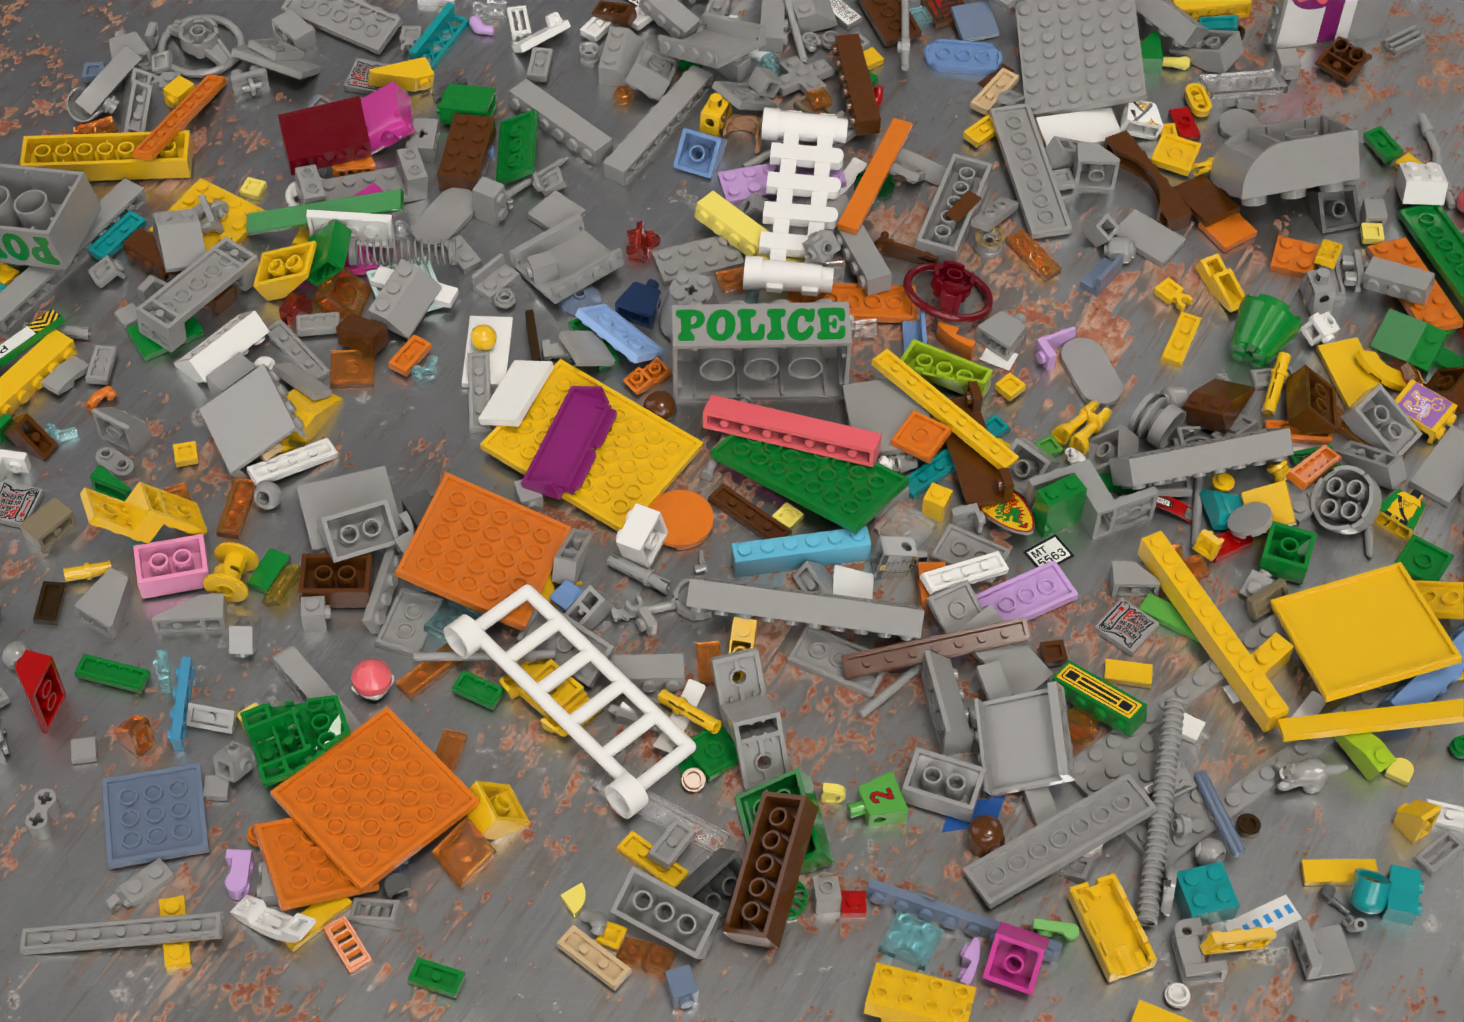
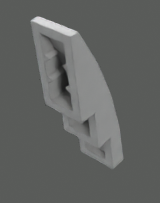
(108, 80)

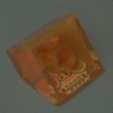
(342, 294)

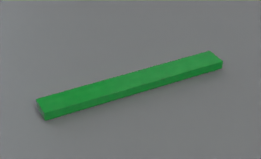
(295, 216)

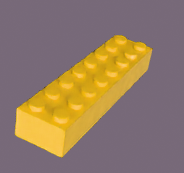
(108, 155)

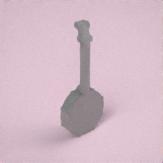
(678, 602)

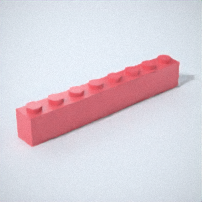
(792, 430)

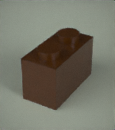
(362, 334)

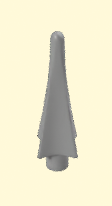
(627, 715)

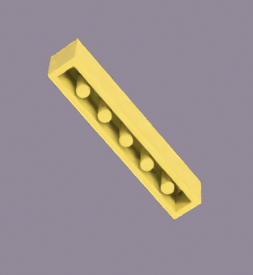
(732, 225)

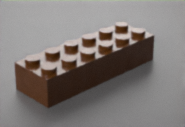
(770, 869)

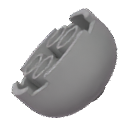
(1352, 501)

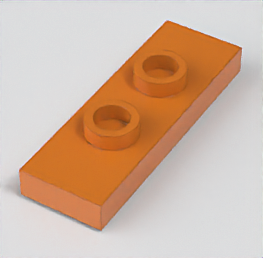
(1313, 467)

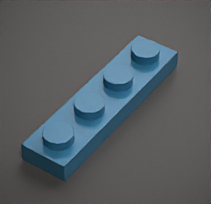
(181, 696)

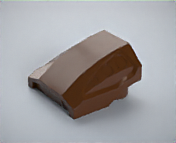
(1342, 60)

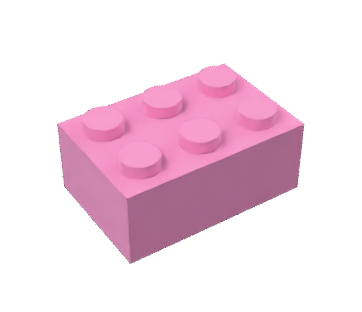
(171, 566)

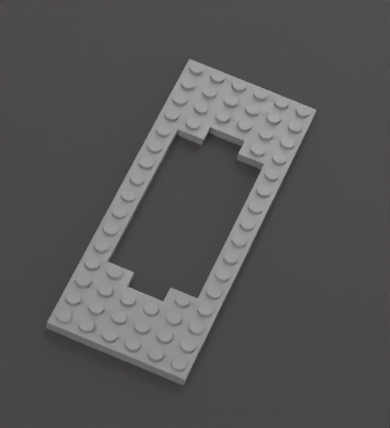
(1137, 755)

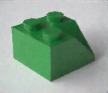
(1287, 552)

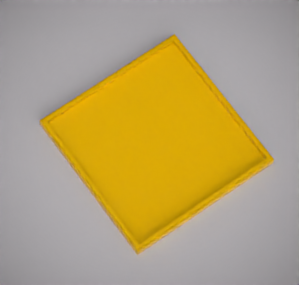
(1365, 631)

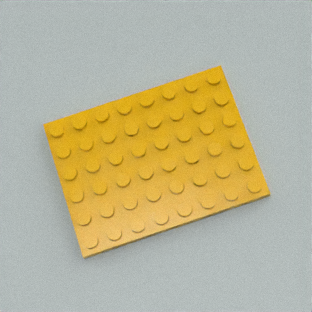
(631, 466)

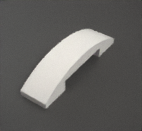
(271, 922)

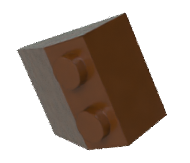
(1217, 404)

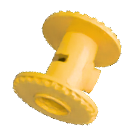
(226, 577)

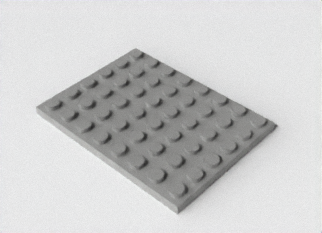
(1079, 54)

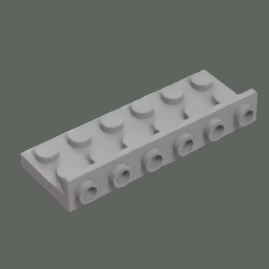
(349, 20)

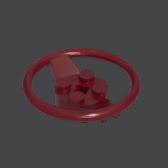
(952, 286)

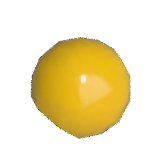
(483, 337)

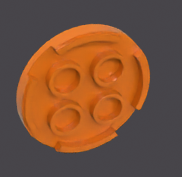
(686, 518)

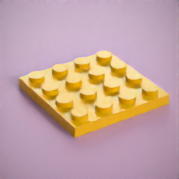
(234, 221)

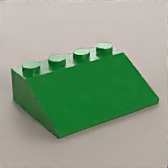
(797, 783)

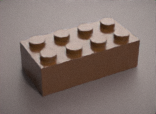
(466, 151)

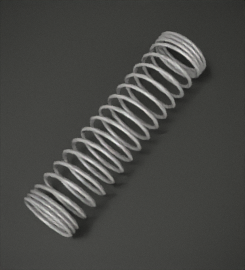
(451, 255)

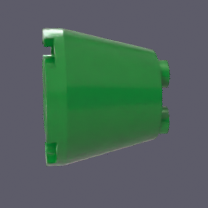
(1262, 330)

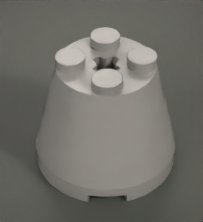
(682, 290)

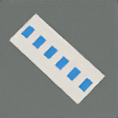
(1273, 914)

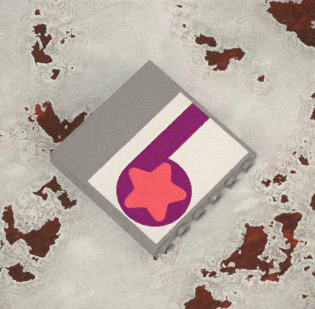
(1322, 21)

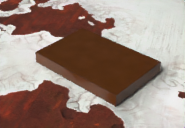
(1206, 200)

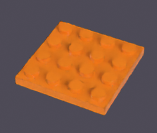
(299, 868)

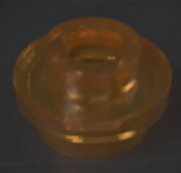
(623, 95)

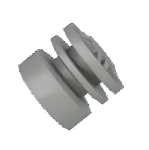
(1156, 419)

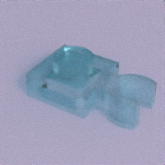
(163, 668)

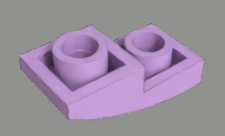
(969, 962)

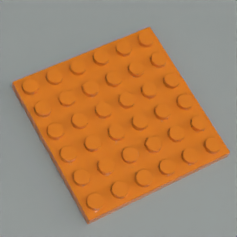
(481, 549)
(375, 799)

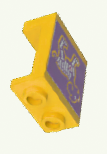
(1427, 409)

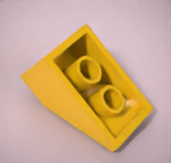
(283, 270)
(312, 413)

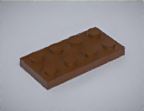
(886, 20)

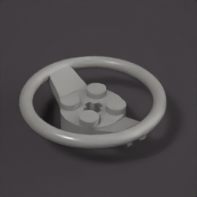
(201, 38)

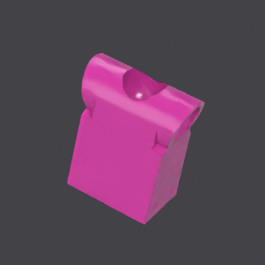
(387, 116)

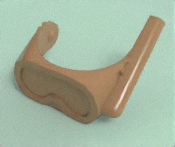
(745, 123)

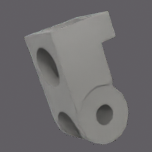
(555, 352)

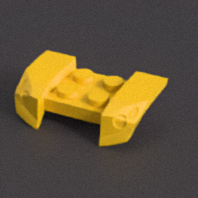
(568, 694)

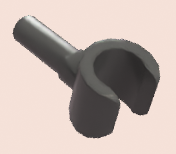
(1326, 896)

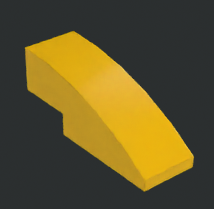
(1221, 282)

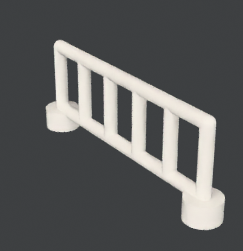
(626, 792)

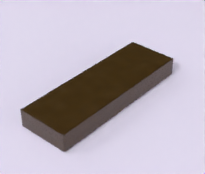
(532, 335)

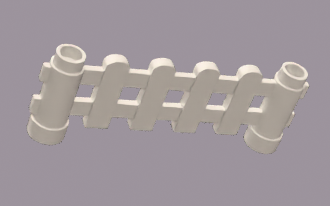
(791, 127)

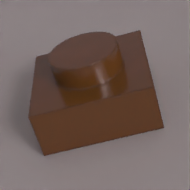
(1053, 652)

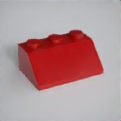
(41, 686)

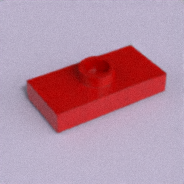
(1184, 123)

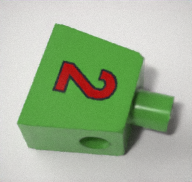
(880, 802)

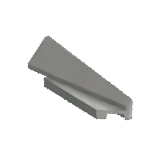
(136, 101)

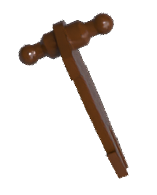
(900, 251)

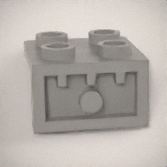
(1322, 950)

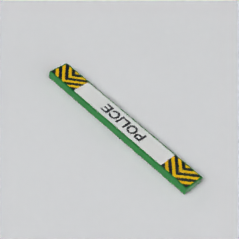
(30, 335)

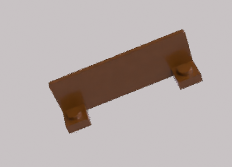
(977, 477)

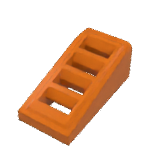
(354, 167)
(340, 930)

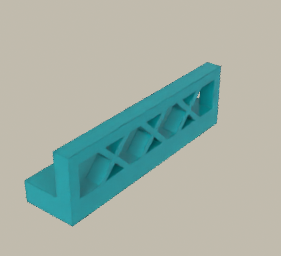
(432, 35)

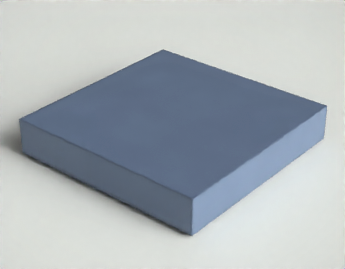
(975, 21)

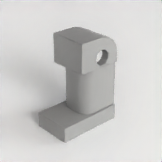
(1189, 957)

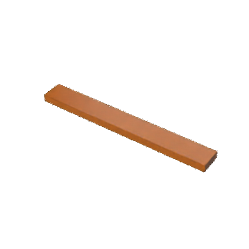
(179, 117)
(874, 176)

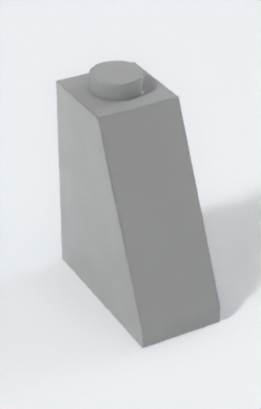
(106, 602)

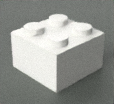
(1421, 183)
(642, 535)

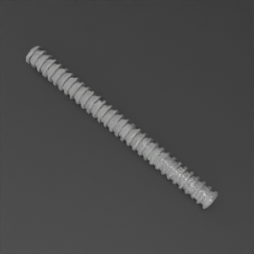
(1159, 821)

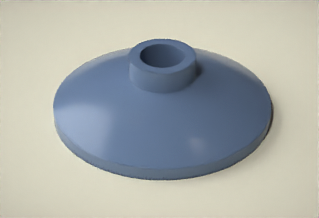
(583, 298)

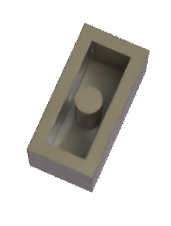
(48, 524)

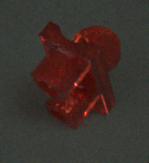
(644, 242)

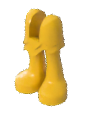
(1093, 424)

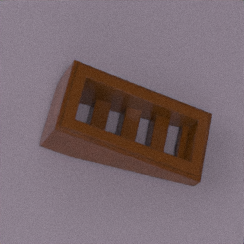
(622, 13)

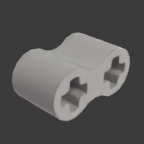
(44, 812)

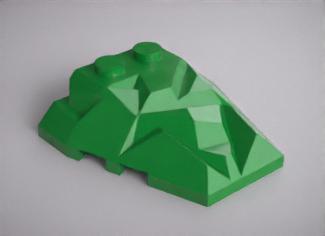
(293, 734)

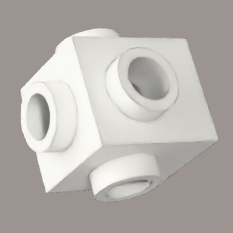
(1320, 328)

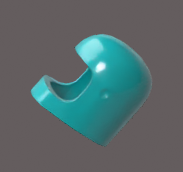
(1369, 895)

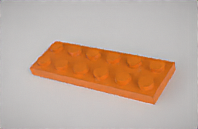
(886, 306)
(1438, 308)

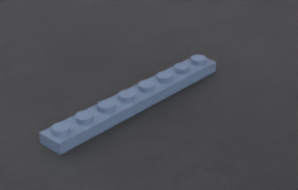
(943, 913)

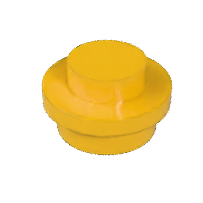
(1223, 482)

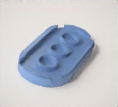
(963, 57)

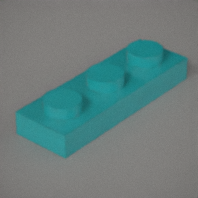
(113, 239)

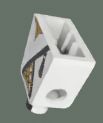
(1141, 120)

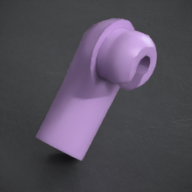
(478, 26)

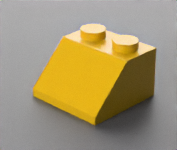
(498, 810)

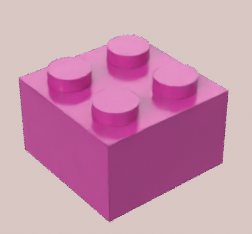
(1016, 958)

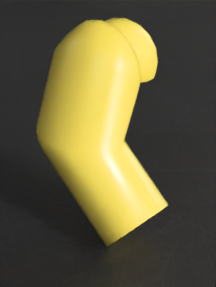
(1177, 62)

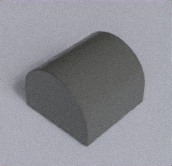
(398, 887)

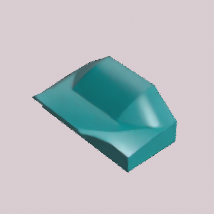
(1219, 507)

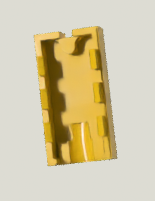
(1111, 928)
(916, 997)

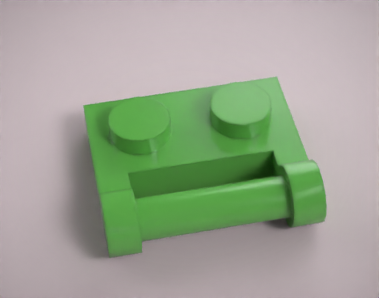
(1048, 928)

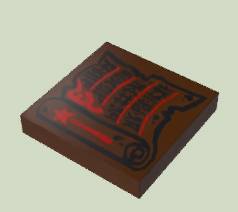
(941, 11)

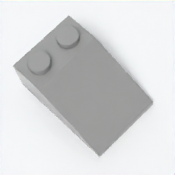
(1214, 51)
(651, 72)
(178, 238)
(1381, 421)

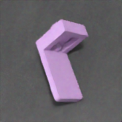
(1048, 343)

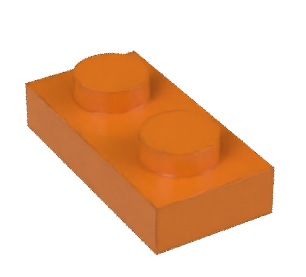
(410, 355)

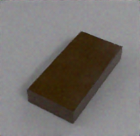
(50, 603)

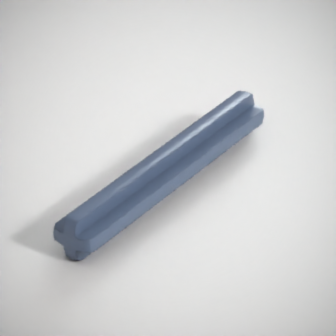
(1219, 813)

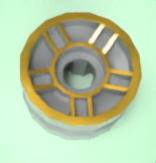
(988, 243)

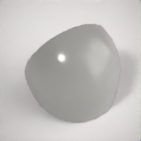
(76, 112)

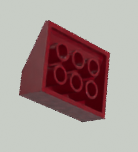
(325, 134)

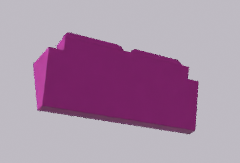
(571, 443)

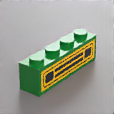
(1101, 699)

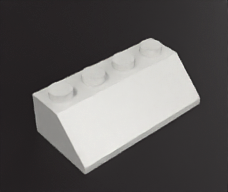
(223, 345)

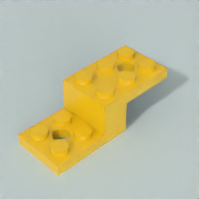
(143, 512)

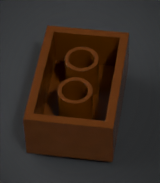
(341, 583)

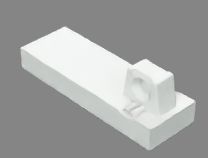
(554, 26)

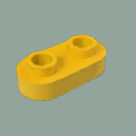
(1198, 100)

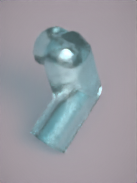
(426, 371)
(60, 435)

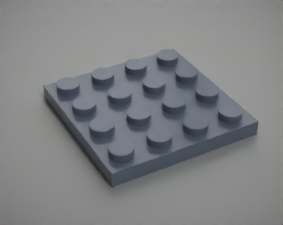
(154, 815)

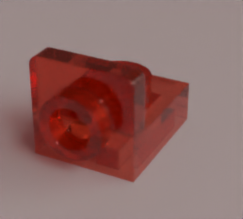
(293, 306)

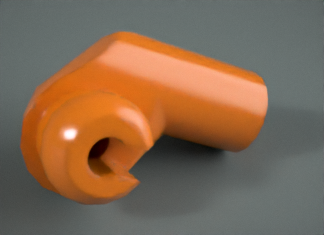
(99, 395)

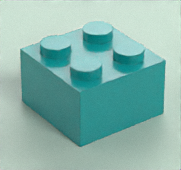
(1206, 894)

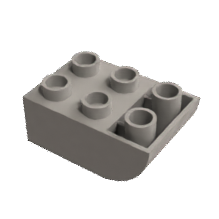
(1287, 159)

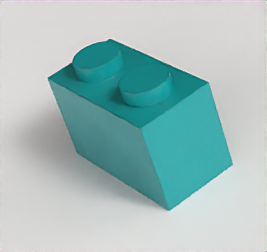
(1403, 900)

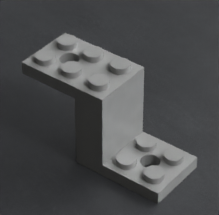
(1100, 511)
(750, 717)

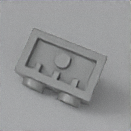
(493, 277)

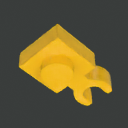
(1172, 292)

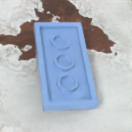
(619, 333)

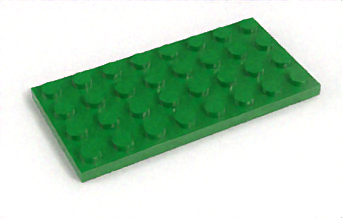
(828, 486)

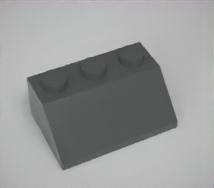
(714, 881)

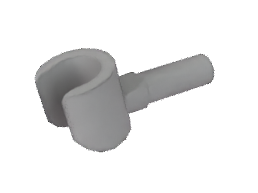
(701, 568)

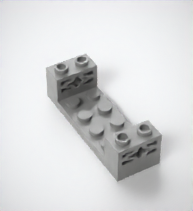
(407, 175)
(165, 312)

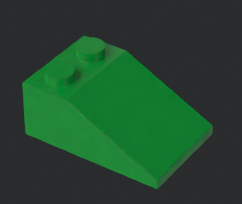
(1410, 340)

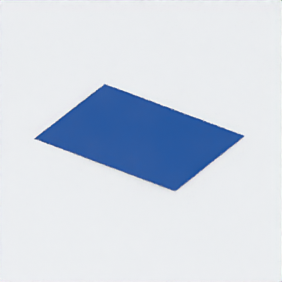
(984, 807)

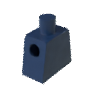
(640, 303)

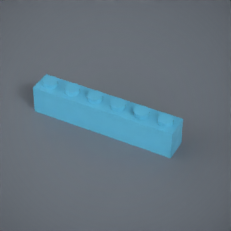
(793, 551)

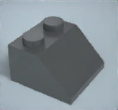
(1335, 209)

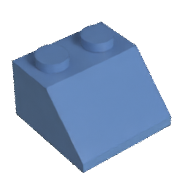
(699, 152)

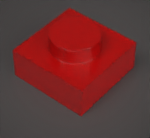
(853, 904)

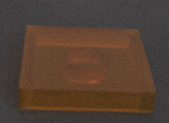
(352, 369)
(464, 852)

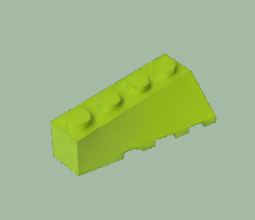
(946, 368)

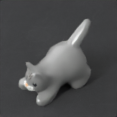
(1309, 773)

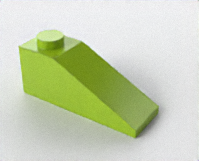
(1366, 752)

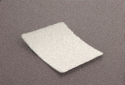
(852, 582)

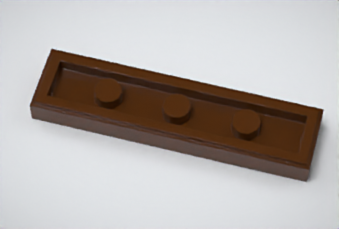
(747, 513)

